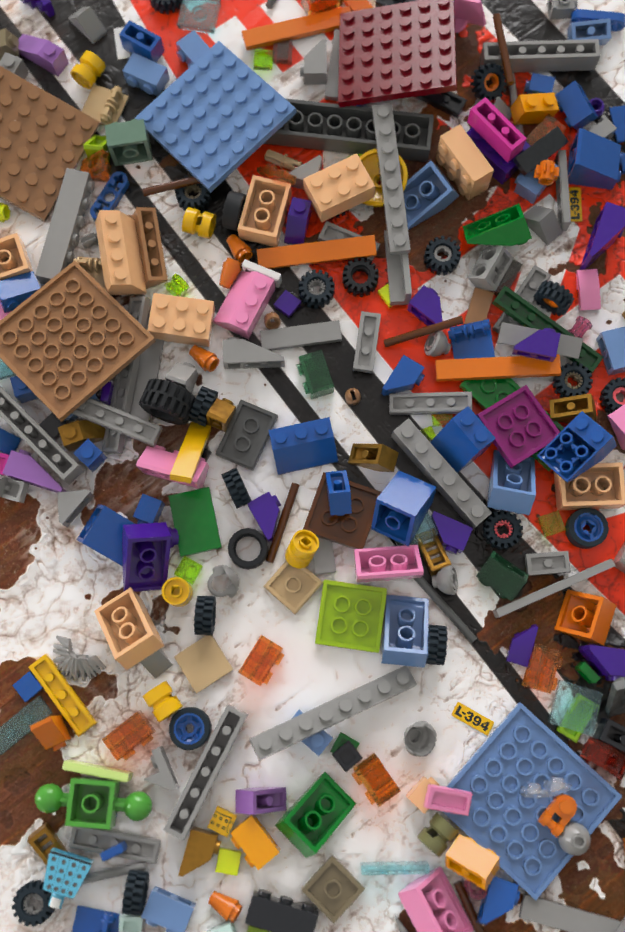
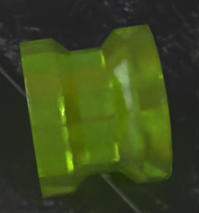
(176, 285)

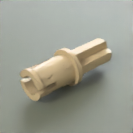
(281, 160)

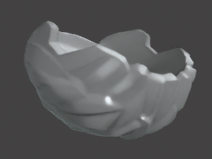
(420, 739)

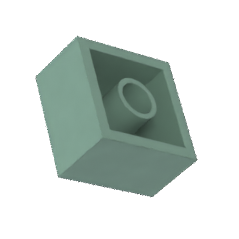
(128, 142)

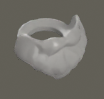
(232, 589)

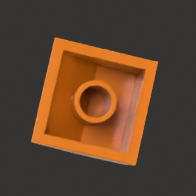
(585, 617)

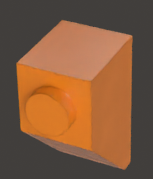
(51, 732)

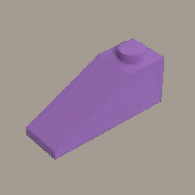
(43, 53)
(26, 469)

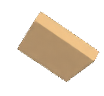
(293, 586)
(203, 663)

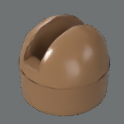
(274, 325)
(348, 398)

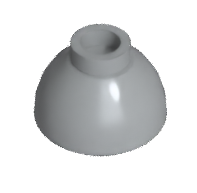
(437, 344)
(446, 580)
(575, 839)

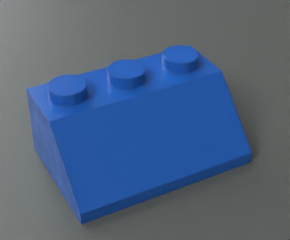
(303, 446)

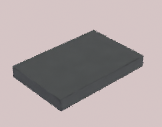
(246, 435)

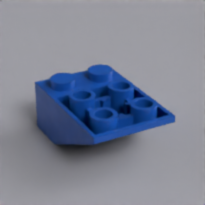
(577, 447)

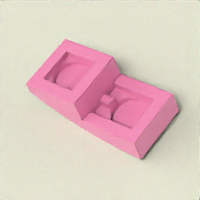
(589, 289)

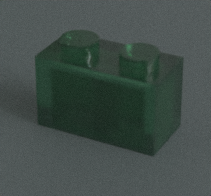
(316, 374)
(502, 576)

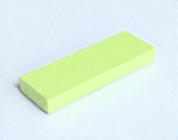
(97, 770)

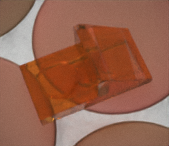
(97, 166)

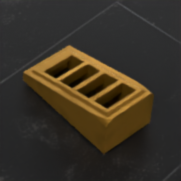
(433, 570)
(38, 846)

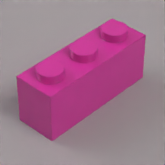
(496, 129)

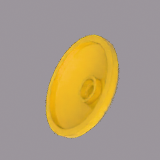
(371, 164)

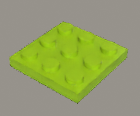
(351, 616)

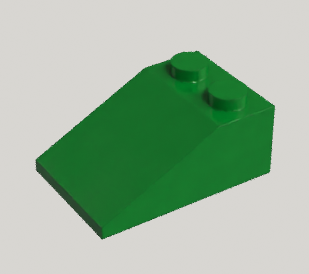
(501, 228)
(315, 815)

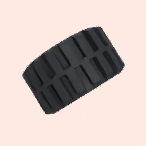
(167, 401)

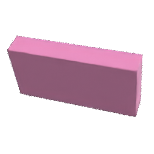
(448, 799)

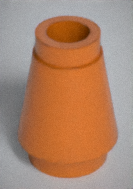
(239, 248)
(229, 272)
(207, 360)
(226, 906)

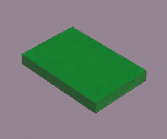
(195, 521)

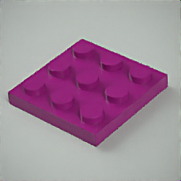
(519, 426)

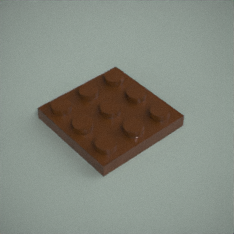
(350, 529)

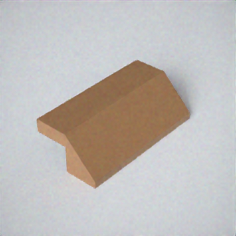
(150, 246)

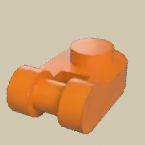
(564, 807)

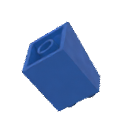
(594, 161)
(463, 439)
(402, 507)
(104, 533)

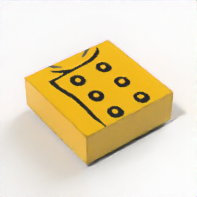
(222, 821)

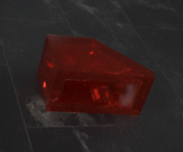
(604, 757)

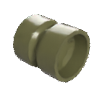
(440, 826)

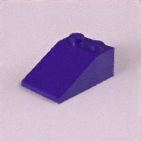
(606, 230)
(145, 555)

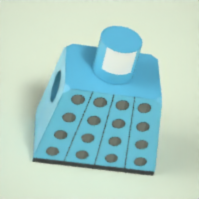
(64, 875)

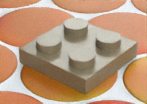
(333, 888)

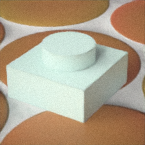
(130, 923)

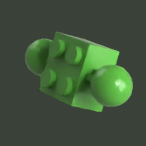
(93, 802)

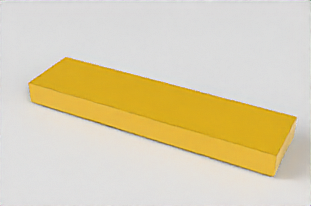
(190, 453)
(62, 695)

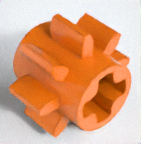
(546, 172)

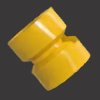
(88, 69)
(192, 220)
(301, 549)
(177, 592)
(162, 701)

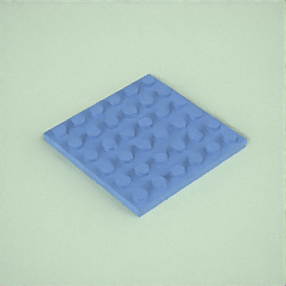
(216, 115)
(503, 820)

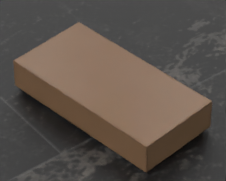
(479, 306)

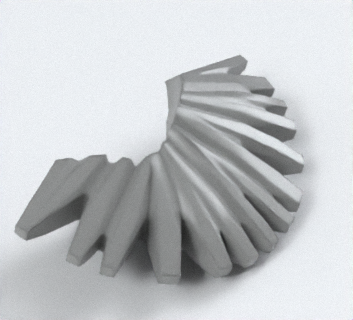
(76, 663)

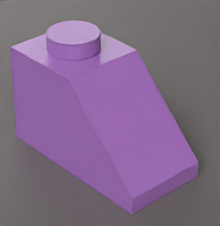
(260, 800)

